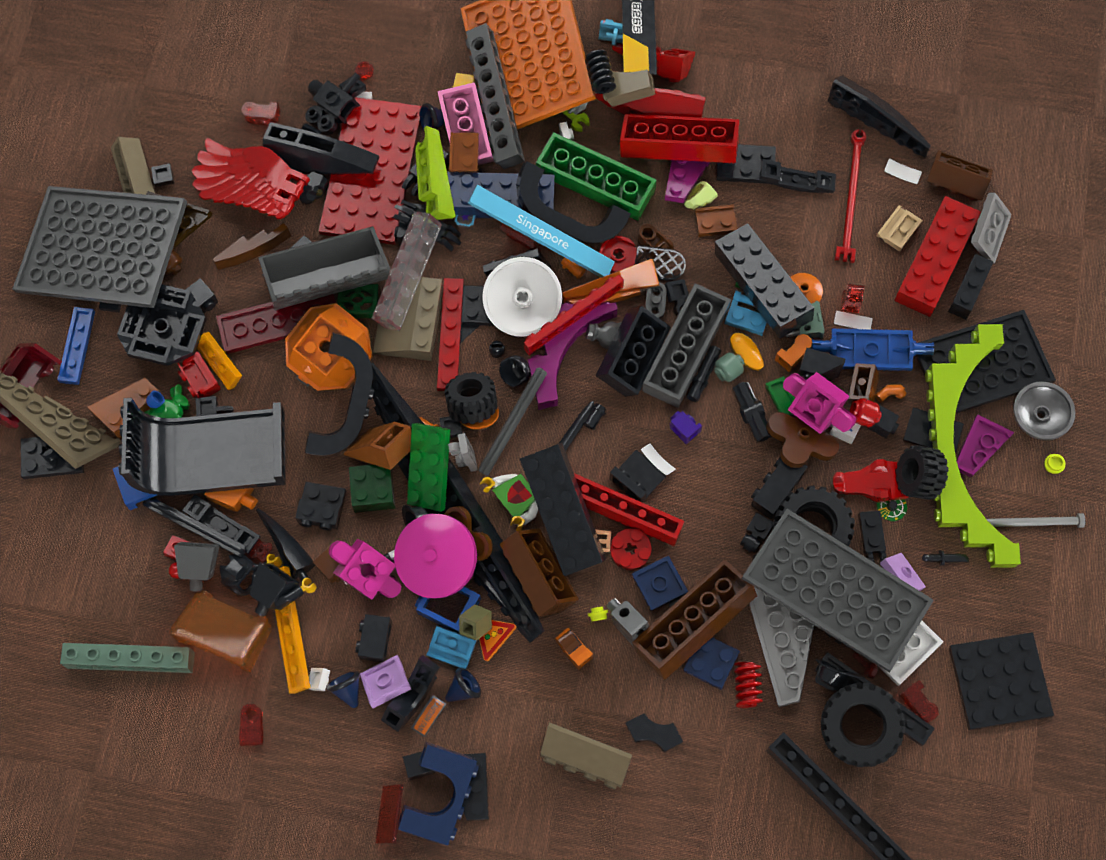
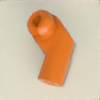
(888, 390)

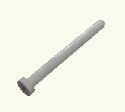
(1079, 520)

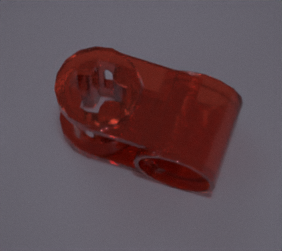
(251, 729)

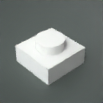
(565, 131)
(318, 679)

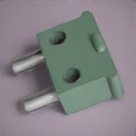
(815, 327)

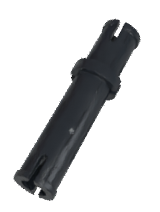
(701, 380)

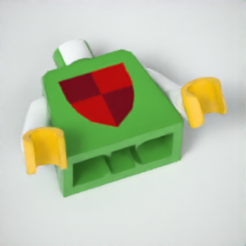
(515, 495)

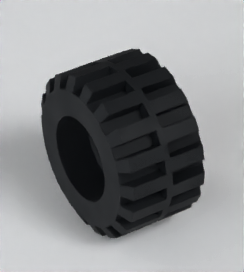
(471, 398)
(921, 472)

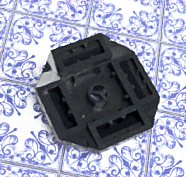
(179, 340)

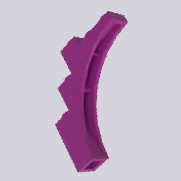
(558, 347)

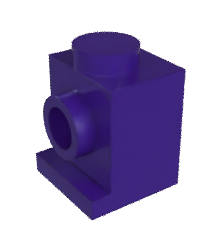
(684, 426)

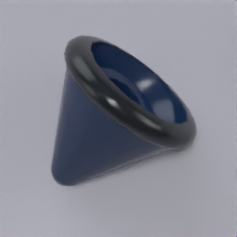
(431, 116)
(463, 686)
(346, 688)

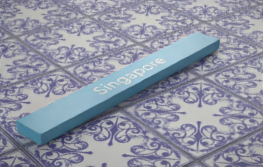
(540, 232)

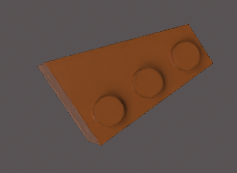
(108, 409)

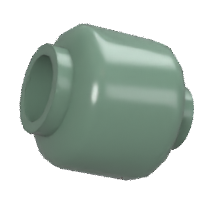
(729, 367)

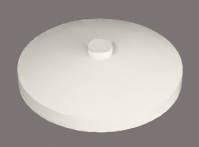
(522, 296)

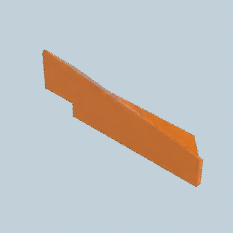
(635, 278)

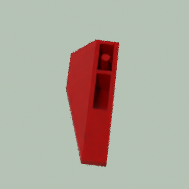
(663, 103)

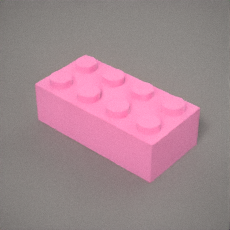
(464, 114)

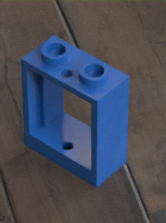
(421, 603)

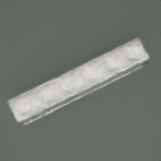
(406, 271)

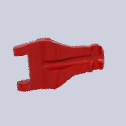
(873, 482)

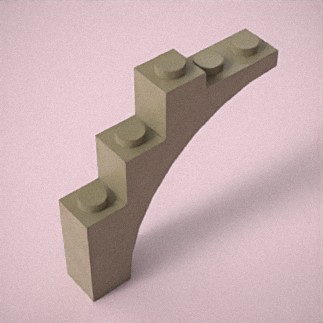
(630, 87)

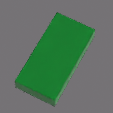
(779, 396)

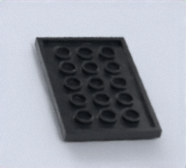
(1003, 370)

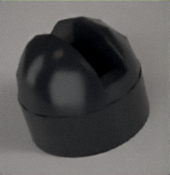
(497, 352)

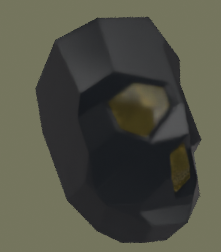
(315, 188)

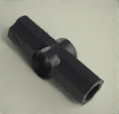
(751, 411)

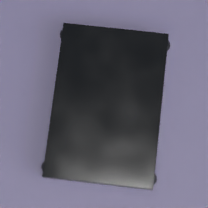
(919, 426)

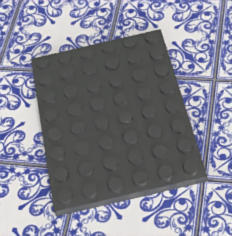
(100, 246)

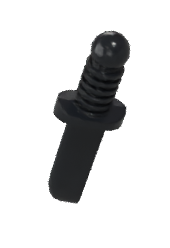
(942, 558)

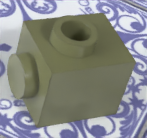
(475, 622)

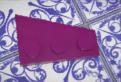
(683, 178)

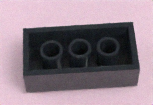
(633, 351)

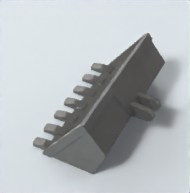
(324, 267)

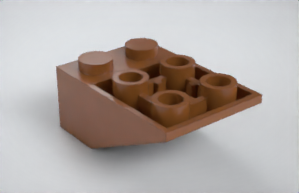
(382, 445)

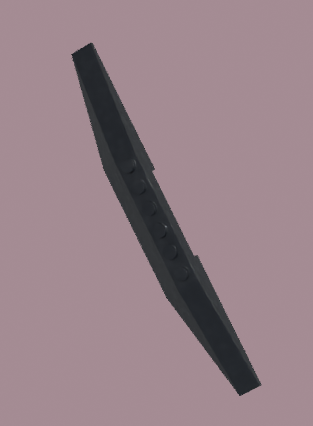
(492, 573)

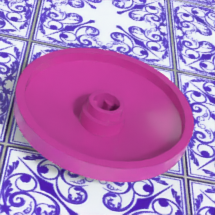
(435, 556)

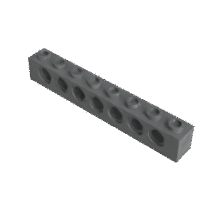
(512, 153)

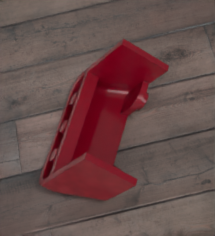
(28, 364)

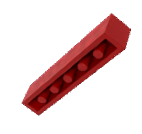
(630, 511)

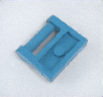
(745, 318)

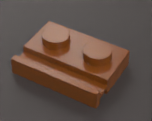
(464, 152)
(715, 220)

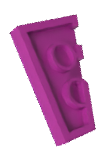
(980, 444)

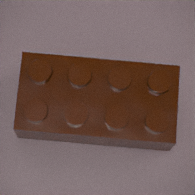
(538, 572)

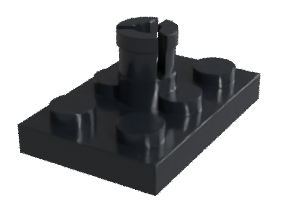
(42, 461)

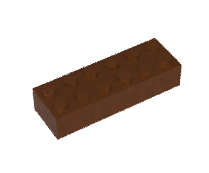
(694, 619)

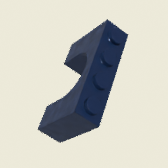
(440, 825)

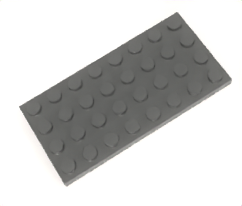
(838, 590)

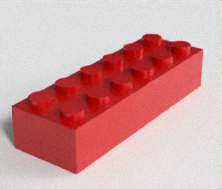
(679, 138)
(937, 256)

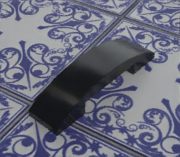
(796, 179)
(208, 515)

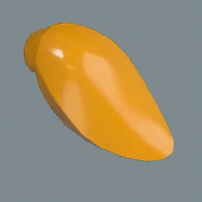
(747, 350)

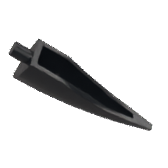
(290, 550)

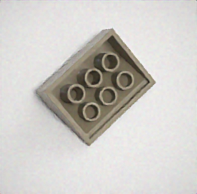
(419, 327)
(585, 755)

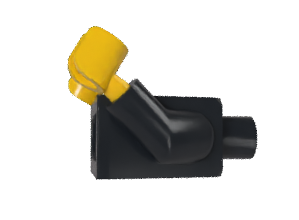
(276, 588)

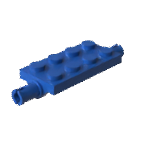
(880, 347)

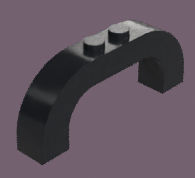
(529, 199)
(336, 441)

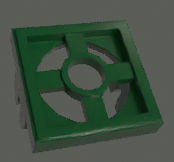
(371, 289)

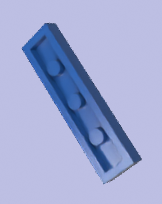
(76, 345)

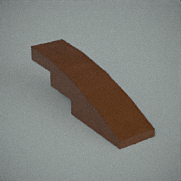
(245, 250)

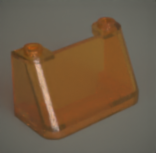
(222, 630)

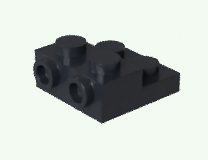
(320, 506)

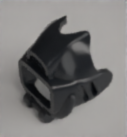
(236, 572)

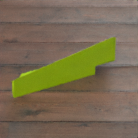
(433, 177)

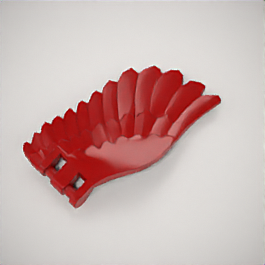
(247, 178)

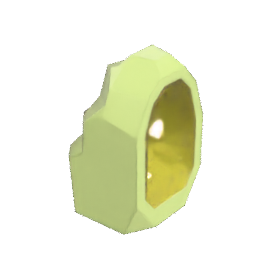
(700, 196)

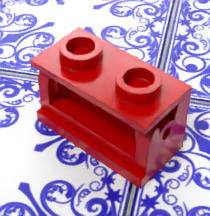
(199, 377)

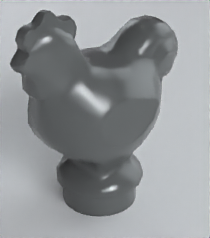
(604, 334)

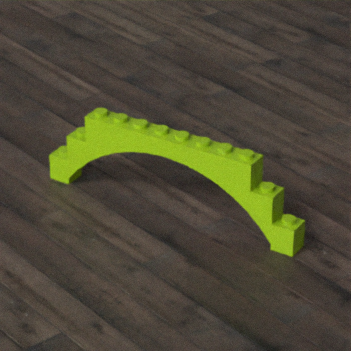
(954, 504)

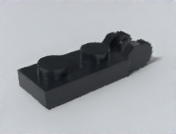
(872, 534)

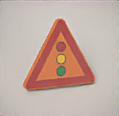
(495, 638)

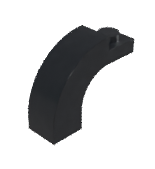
(406, 704)

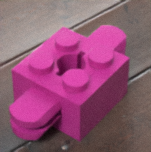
(812, 408)
(364, 569)

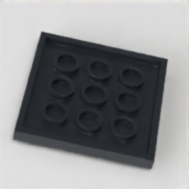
(1001, 681)

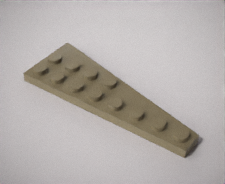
(55, 423)

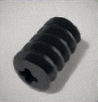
(600, 72)

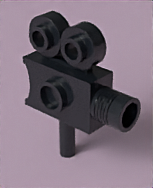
(332, 101)

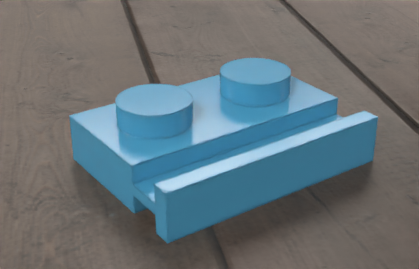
(451, 647)

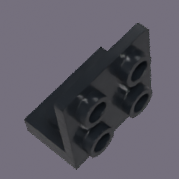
(637, 476)

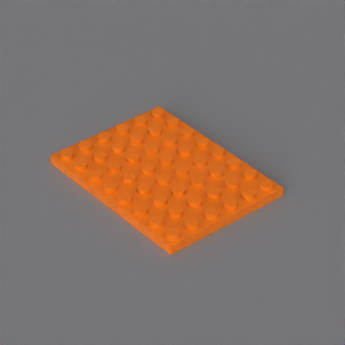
(537, 53)

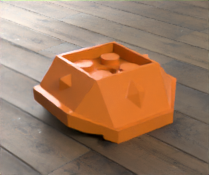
(305, 345)

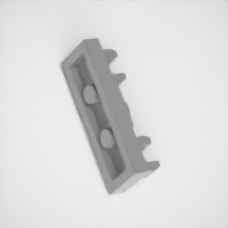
(466, 453)

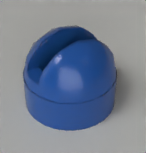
(155, 399)

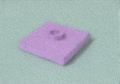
(902, 569)
(385, 681)

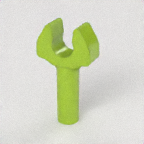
(577, 118)

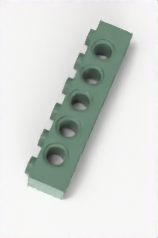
(127, 657)

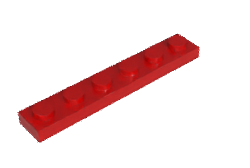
(578, 310)
(450, 331)

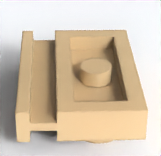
(899, 228)

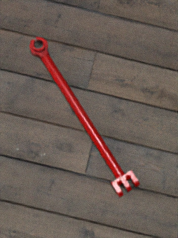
(845, 249)

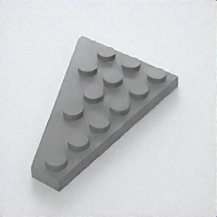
(785, 646)

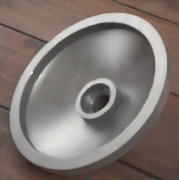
(1052, 403)

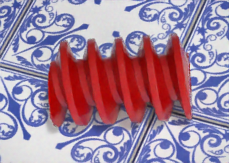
(747, 684)

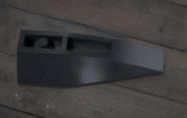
(877, 114)
(317, 153)

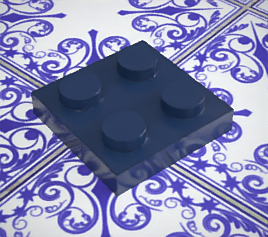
(659, 583)
(712, 662)

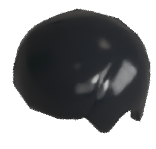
(514, 370)

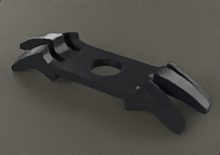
(442, 233)

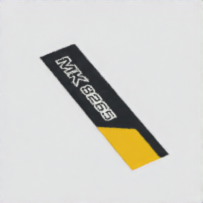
(639, 36)

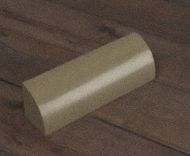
(131, 166)

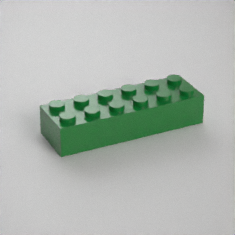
(596, 176)

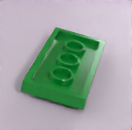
(428, 466)

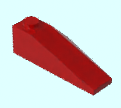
(670, 63)

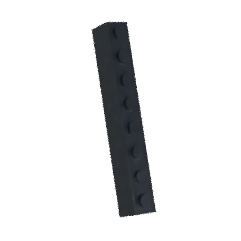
(834, 800)

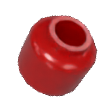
(866, 412)

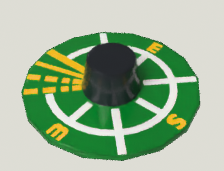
(893, 509)

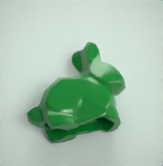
(171, 408)

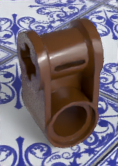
(657, 239)

